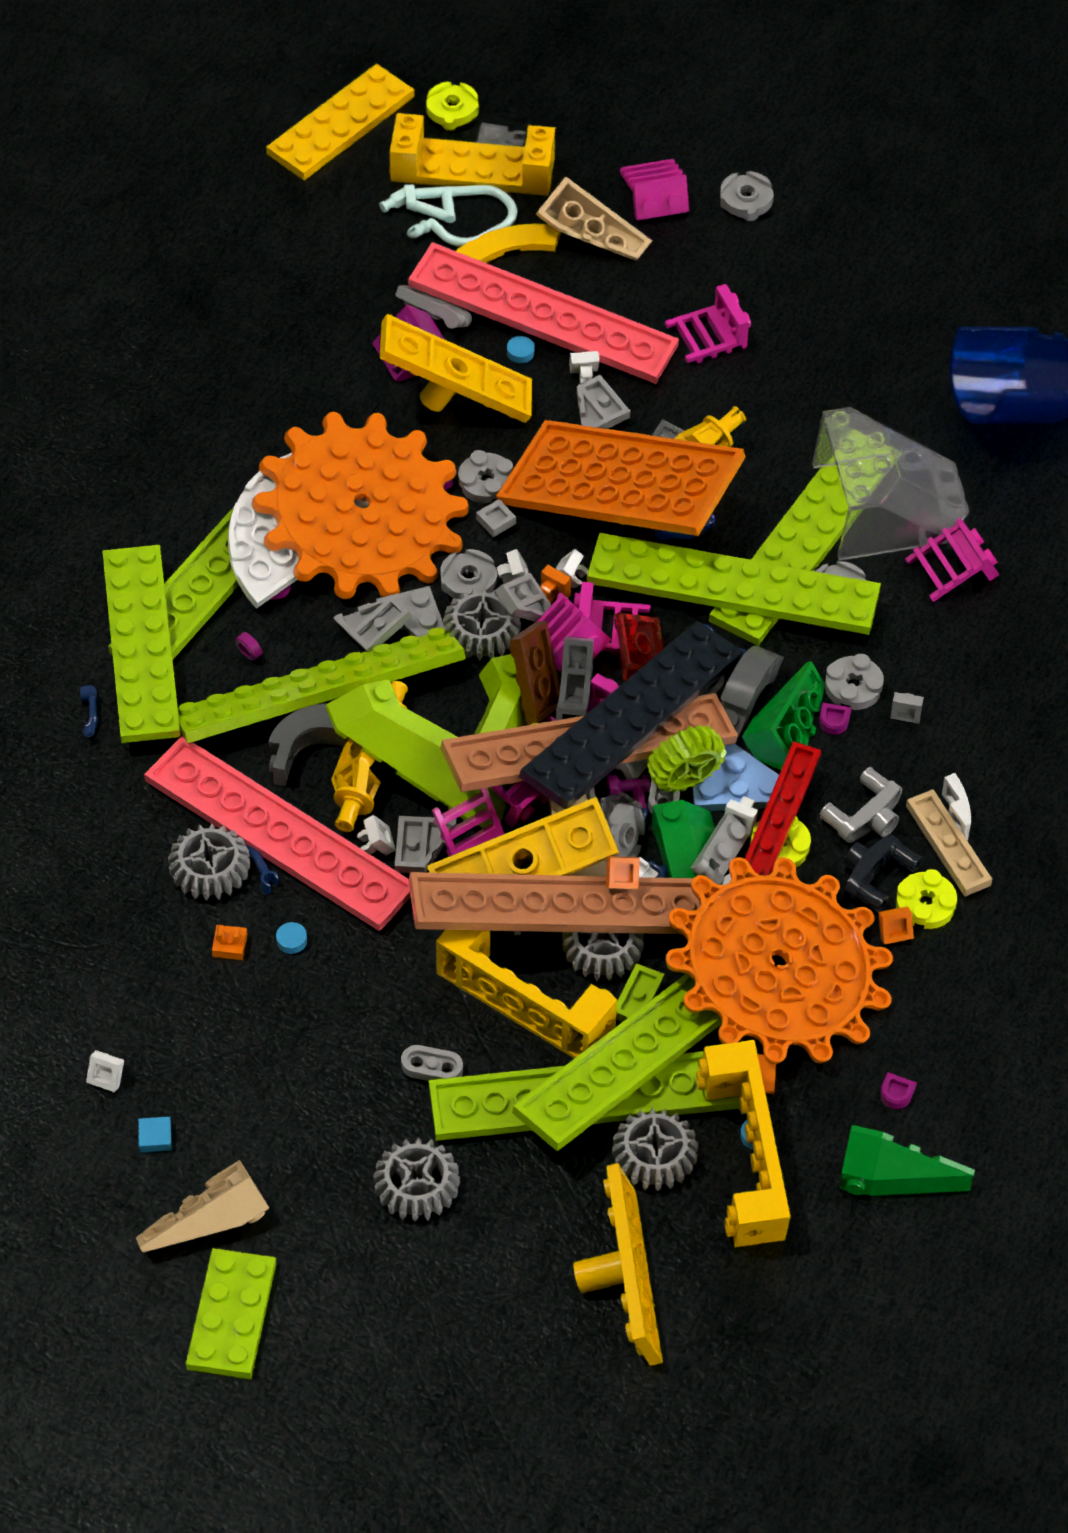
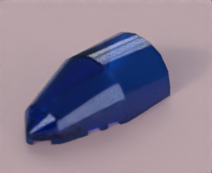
(1009, 375)

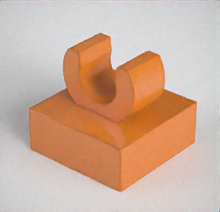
(554, 582)
(622, 872)
(896, 925)
(229, 942)

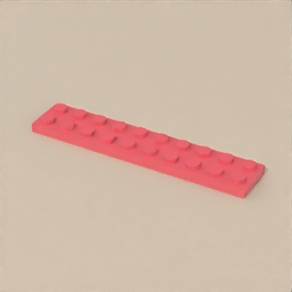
(543, 312)
(281, 833)

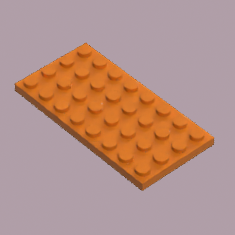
(621, 477)

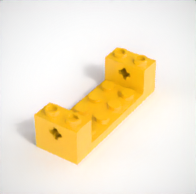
(469, 163)
(465, 963)
(733, 1072)

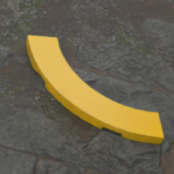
(521, 237)

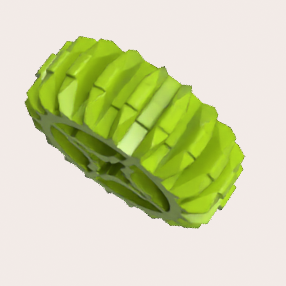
(686, 758)

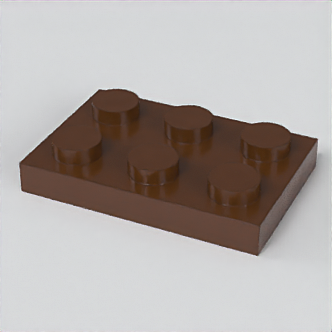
(536, 671)

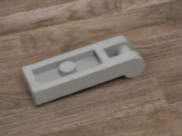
(436, 307)
(721, 848)

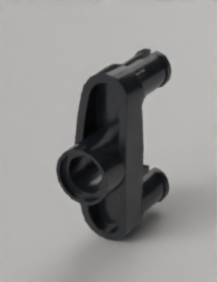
(867, 864)

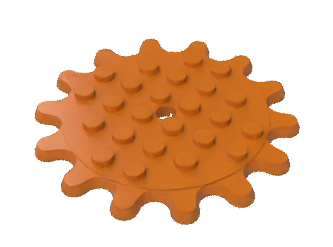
(352, 543)
(778, 915)

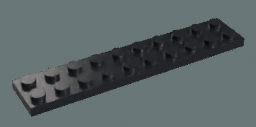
(630, 715)

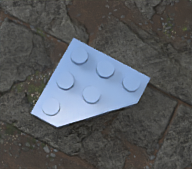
(737, 777)

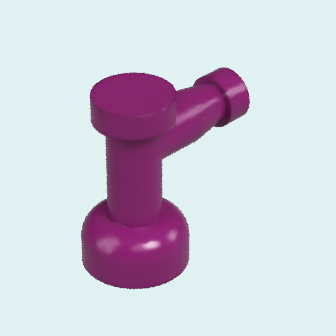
(638, 787)

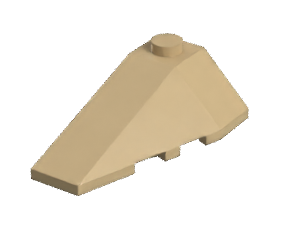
(585, 218)
(226, 1204)

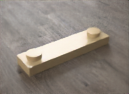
(949, 842)

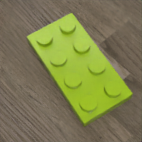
(231, 1313)

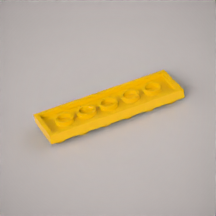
(340, 122)

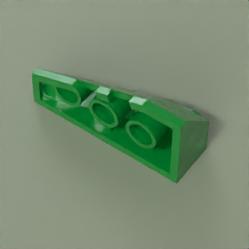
(786, 718)
(681, 835)
(882, 1167)

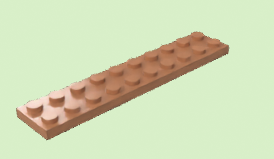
(500, 755)
(546, 903)

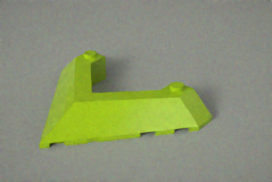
(413, 744)

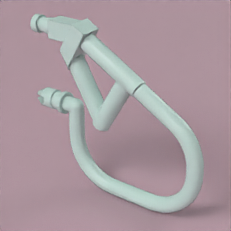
(409, 195)

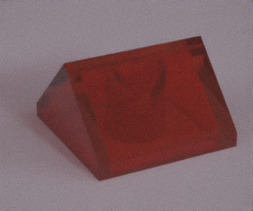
(637, 641)

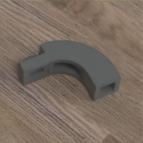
(575, 678)
(746, 683)
(295, 733)

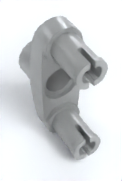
(874, 816)

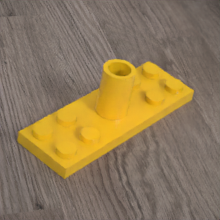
(454, 371)
(554, 844)
(625, 1266)

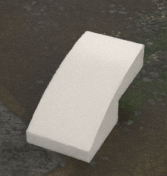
(959, 804)

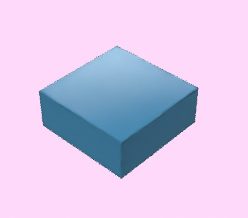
(155, 1134)

